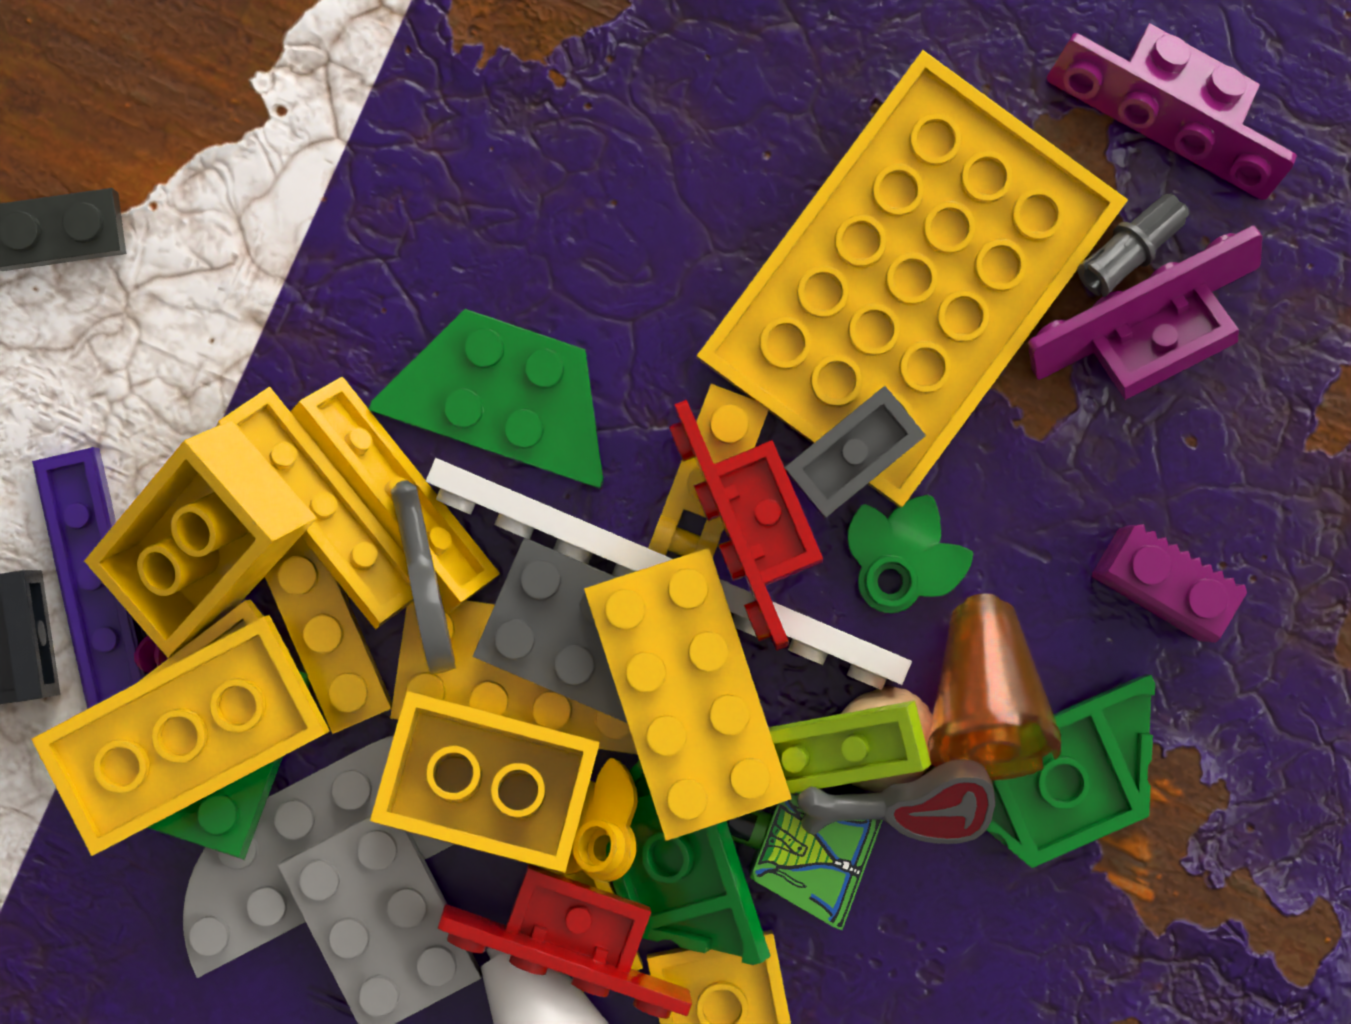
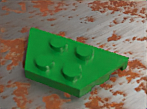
(503, 395)
(1090, 787)
(691, 885)

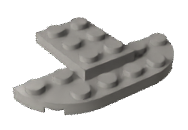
(345, 877)

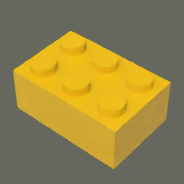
(199, 536)
(485, 782)

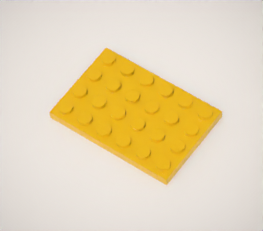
(914, 269)

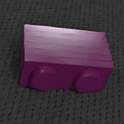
(1169, 583)

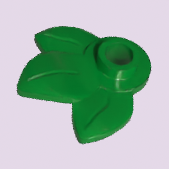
(911, 548)

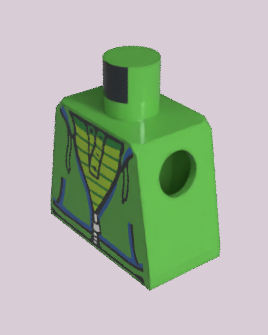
(807, 869)

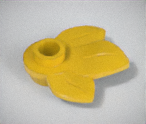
(606, 817)

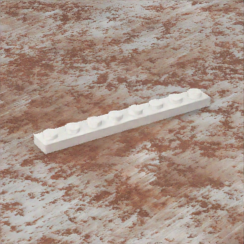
(581, 539)

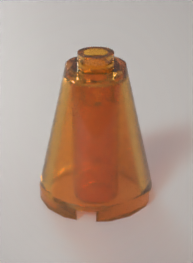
(991, 695)

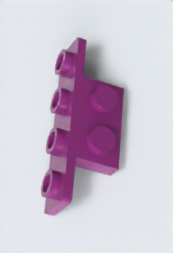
(1178, 102)
(1156, 324)

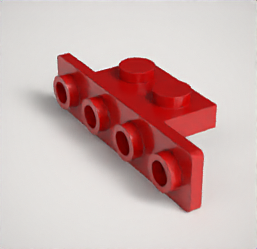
(759, 516)
(574, 932)

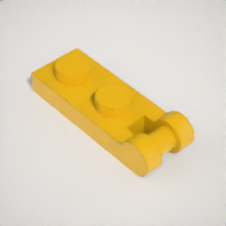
(729, 427)

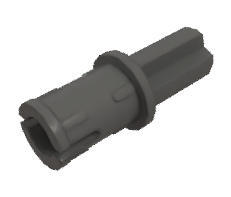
(1133, 245)

